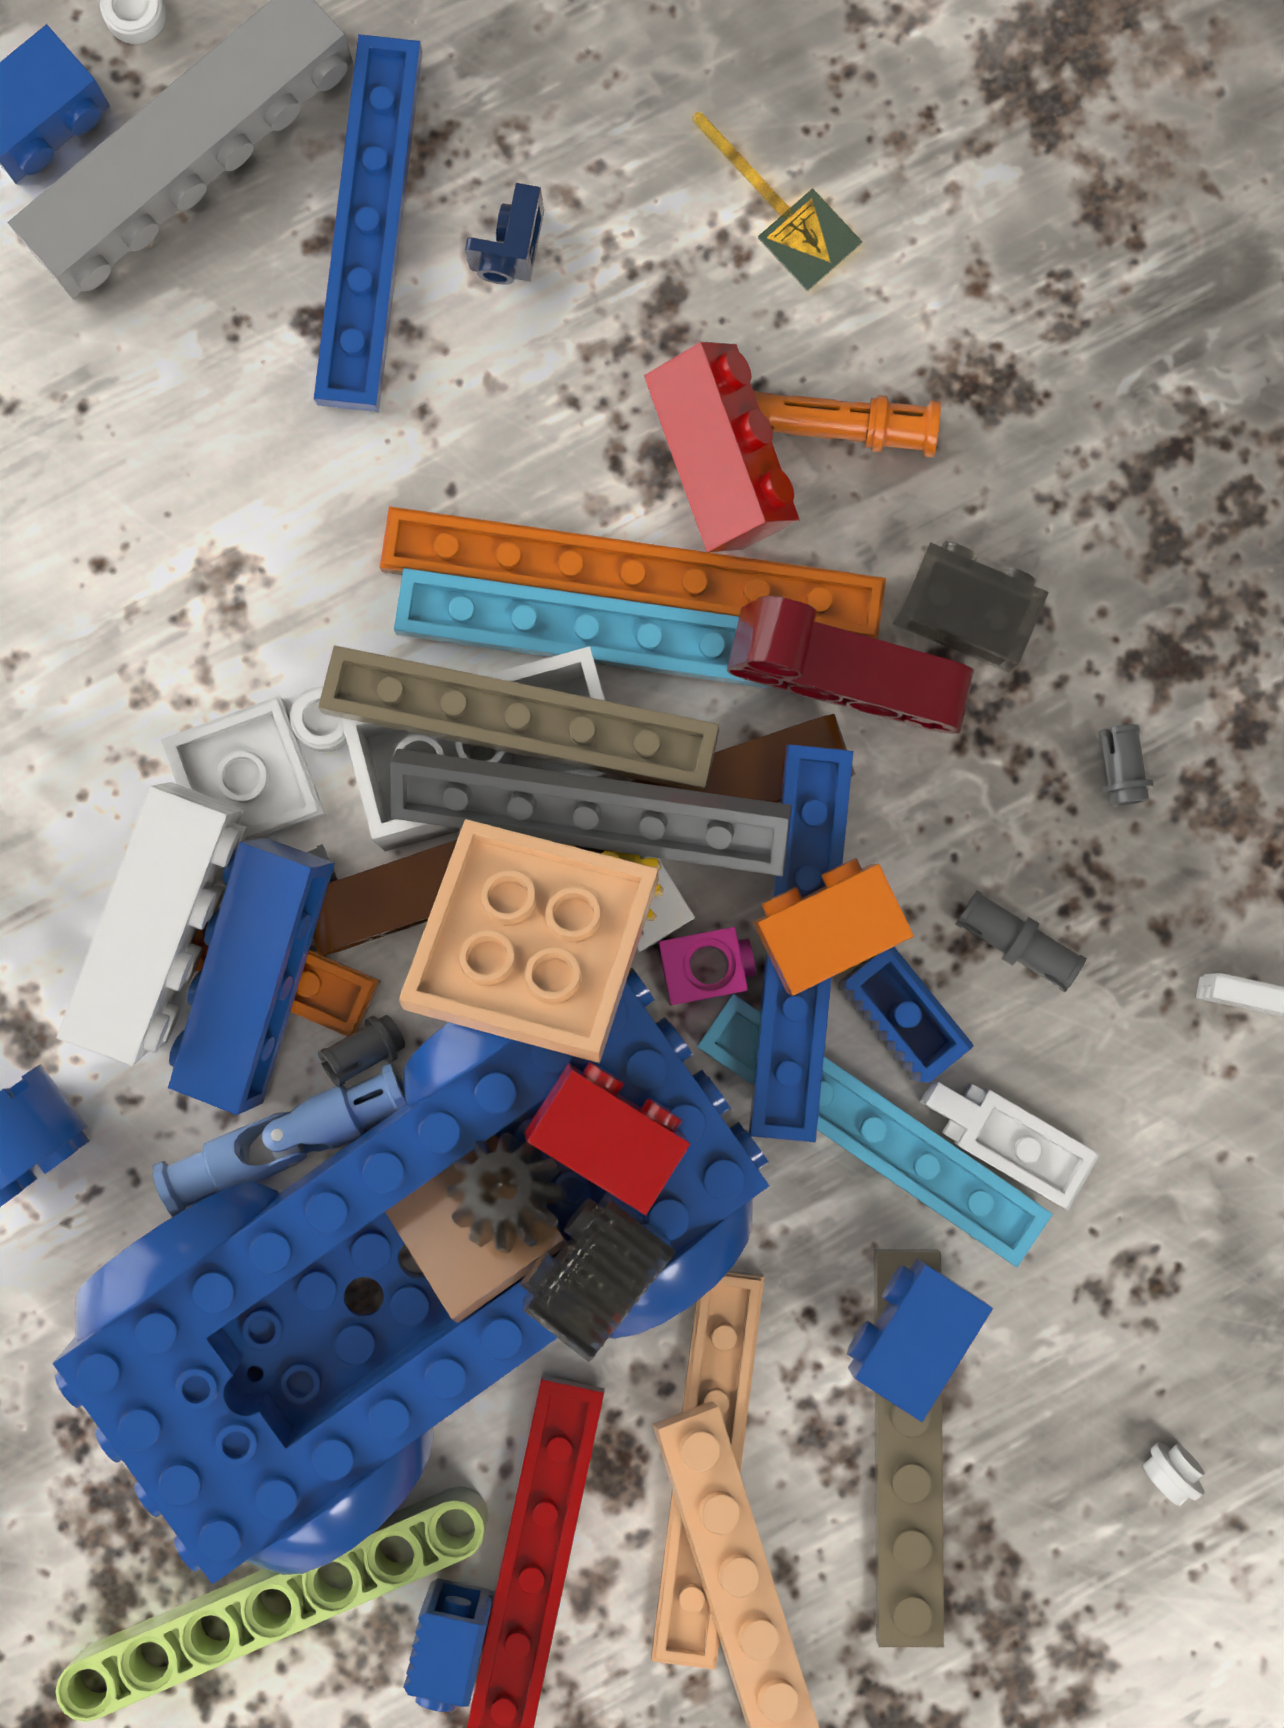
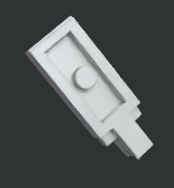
(1013, 1141)

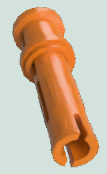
(875, 423)

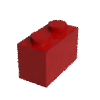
(608, 1136)

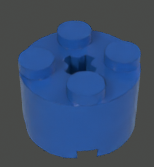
(35, 1129)

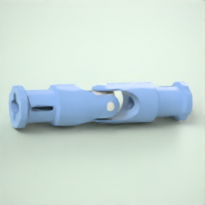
(315, 1125)

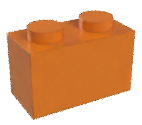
(832, 926)

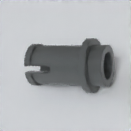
(1124, 766)
(362, 1049)

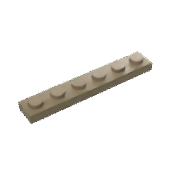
(519, 719)
(907, 1501)

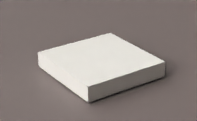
(251, 764)

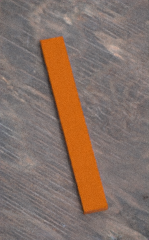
(622, 568)

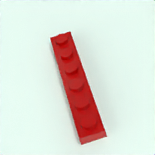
(536, 1555)

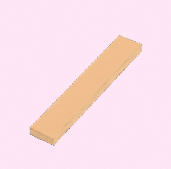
(722, 1373)

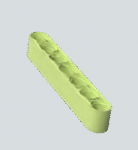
(251, 1624)

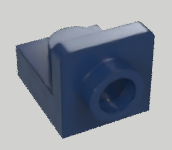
(518, 231)

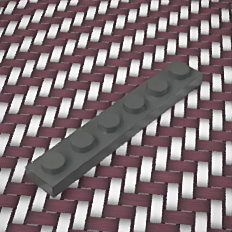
(591, 811)

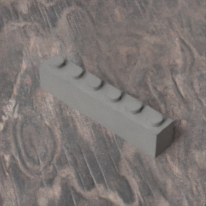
(183, 142)

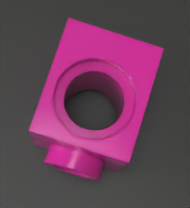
(676, 958)

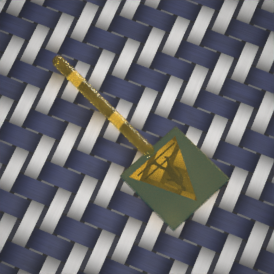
(807, 236)

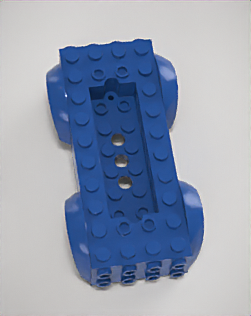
(279, 1414)

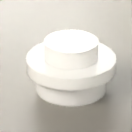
(1175, 1473)

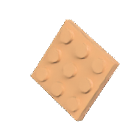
(530, 940)

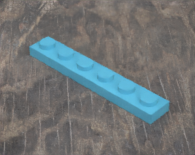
(561, 622)
(896, 1145)

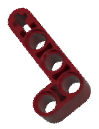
(790, 651)

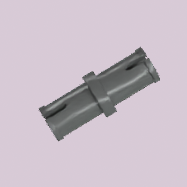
(1021, 941)

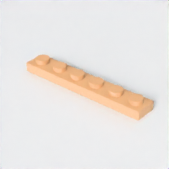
(734, 1569)

